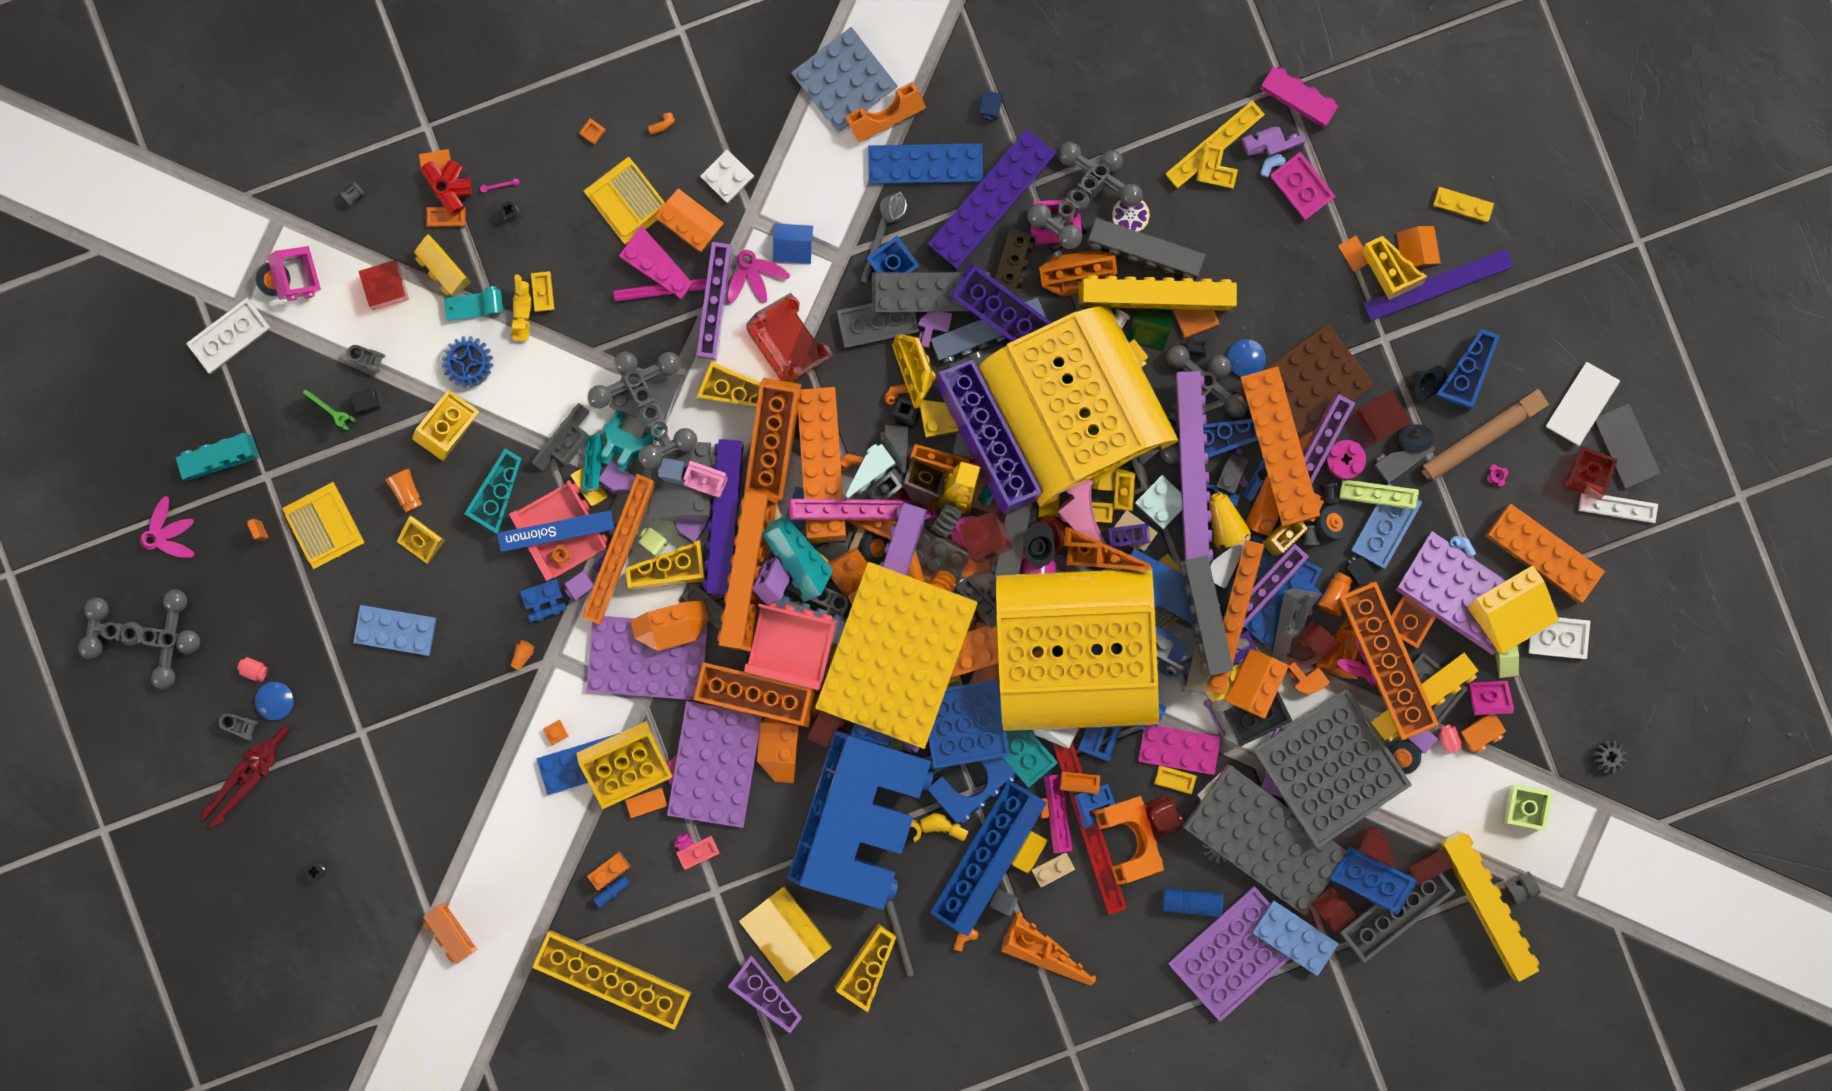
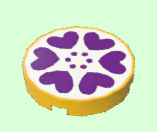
(1131, 218)

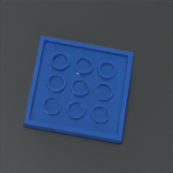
(969, 726)

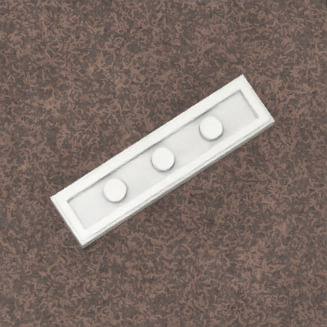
(1619, 508)

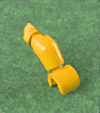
(521, 310)
(938, 822)

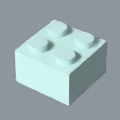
(1160, 502)

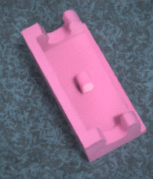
(705, 479)

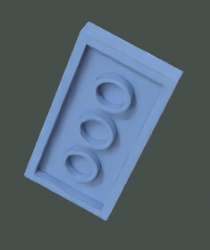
(1383, 533)
(395, 630)
(1295, 938)

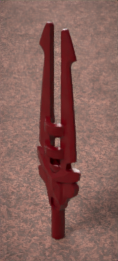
(260, 759)

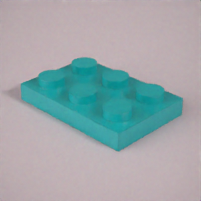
(1028, 756)

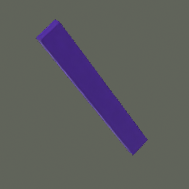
(1440, 284)

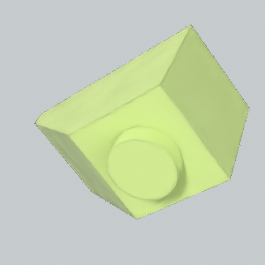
(653, 541)
(1508, 663)

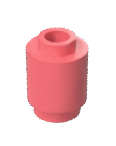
(252, 669)
(1449, 739)

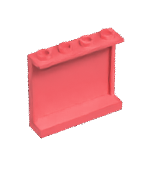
(557, 506)
(791, 645)

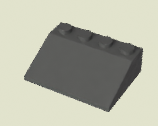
(677, 501)

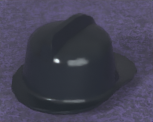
(1427, 382)
(1039, 544)

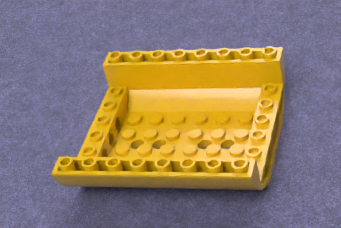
(1046, 411)
(1076, 614)

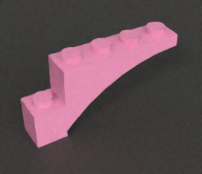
(1079, 511)

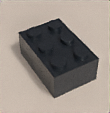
(1249, 727)

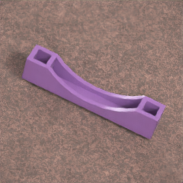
(621, 482)

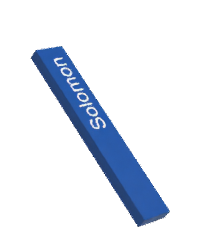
(555, 531)

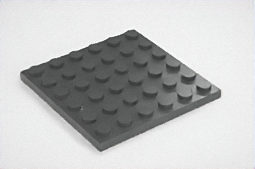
(1332, 768)

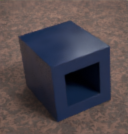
(990, 105)

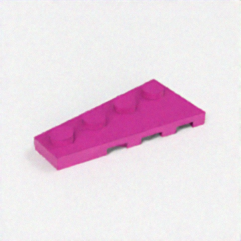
(650, 259)

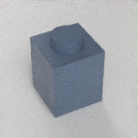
(672, 471)

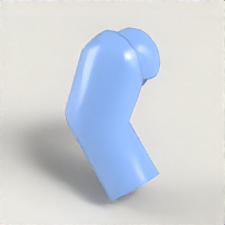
(1272, 161)
(1463, 544)

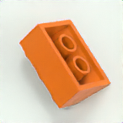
(689, 220)
(1257, 683)
(449, 933)

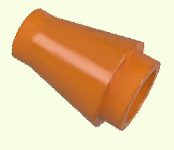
(521, 655)

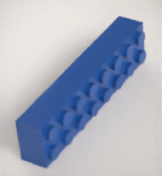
(988, 858)

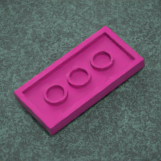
(1179, 749)

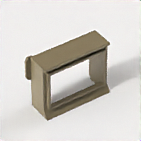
(1196, 678)

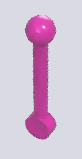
(484, 188)

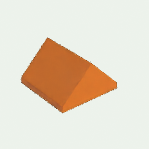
(1419, 246)

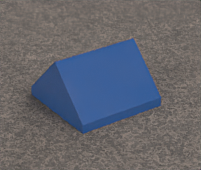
(792, 243)
(893, 258)

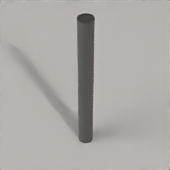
(875, 246)
(899, 938)

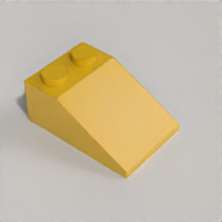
(445, 425)

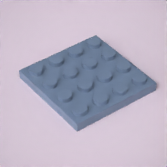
(844, 78)

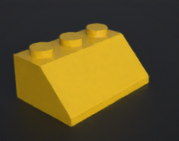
(441, 267)

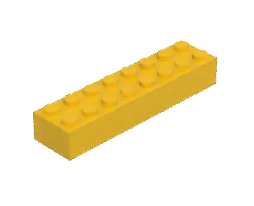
(1157, 294)
(1489, 907)
(612, 979)

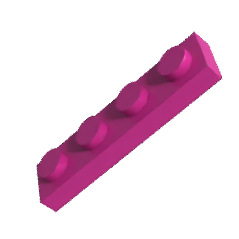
(1058, 814)

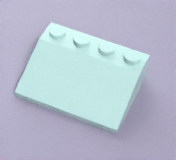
(873, 468)

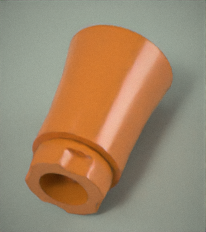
(404, 490)
(1330, 601)

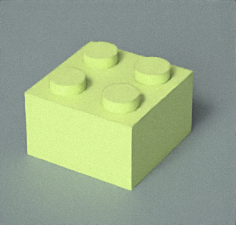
(1527, 807)

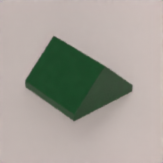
(1151, 327)

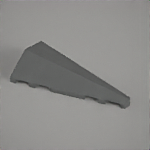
(1292, 618)

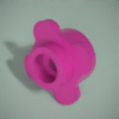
(1502, 475)
(683, 841)

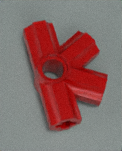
(449, 178)

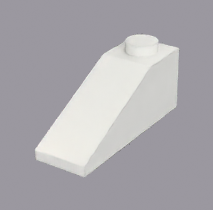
(1225, 564)

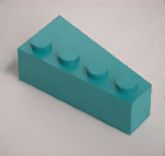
(217, 456)
(493, 496)
(799, 557)

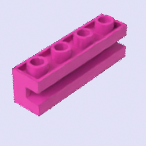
(1299, 97)

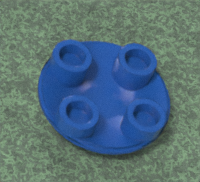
(1246, 357)
(274, 701)

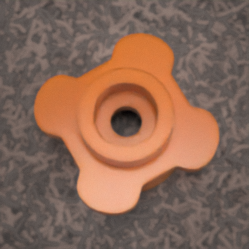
(555, 555)

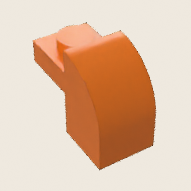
(1307, 684)

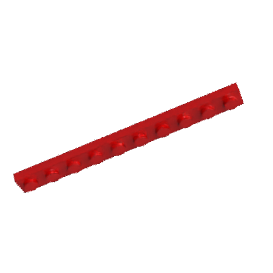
(1093, 839)

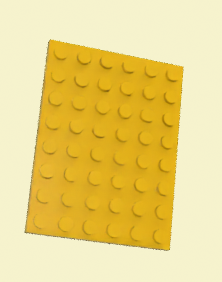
(896, 655)

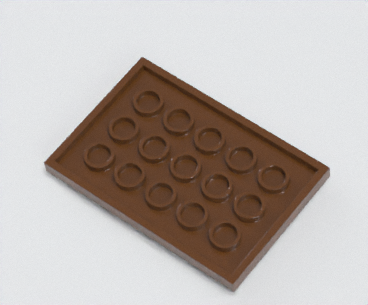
(1314, 374)

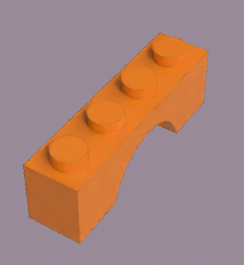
(906, 103)

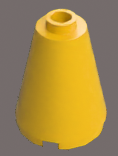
(1226, 522)

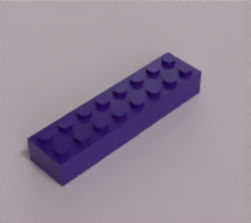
(991, 200)
(999, 307)
(987, 436)
(725, 517)

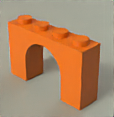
(1147, 858)

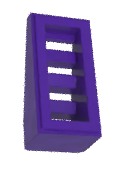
(1145, 530)

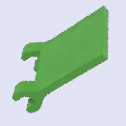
(339, 417)

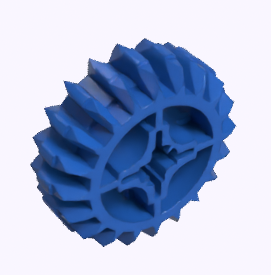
(467, 369)

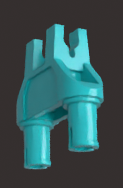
(623, 443)

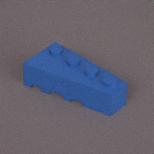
(1467, 377)
(1228, 436)

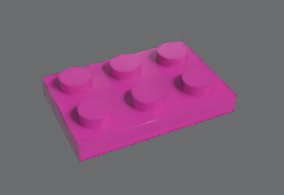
(1302, 186)

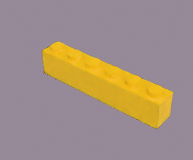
(1435, 688)

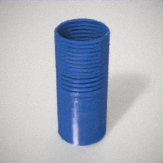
(1198, 903)

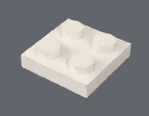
(727, 176)

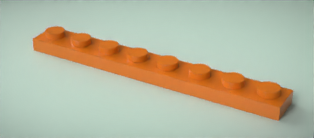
(619, 549)
(1238, 607)

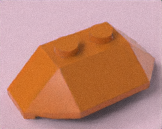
(1066, 271)
(671, 625)
(778, 749)

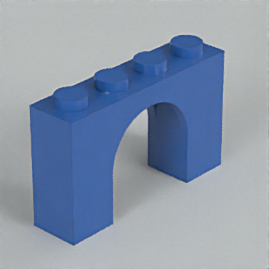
(961, 806)

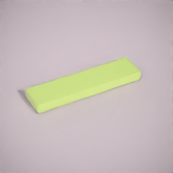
(1379, 494)

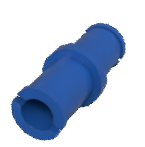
(611, 891)

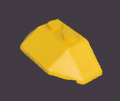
(914, 367)

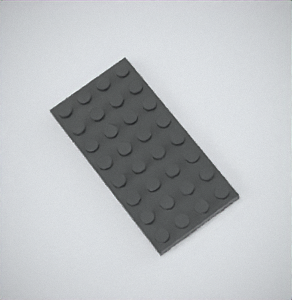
(1263, 839)

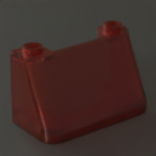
(786, 340)

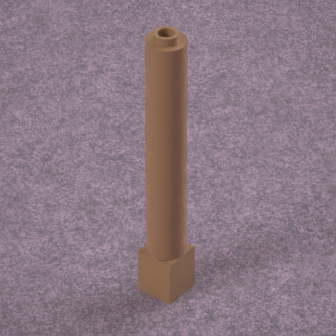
(1484, 435)

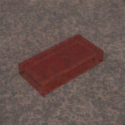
(1430, 867)

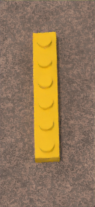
(1222, 137)

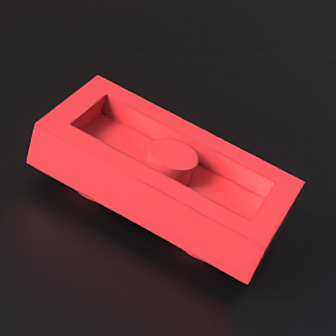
(698, 852)

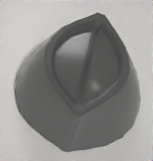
(893, 207)

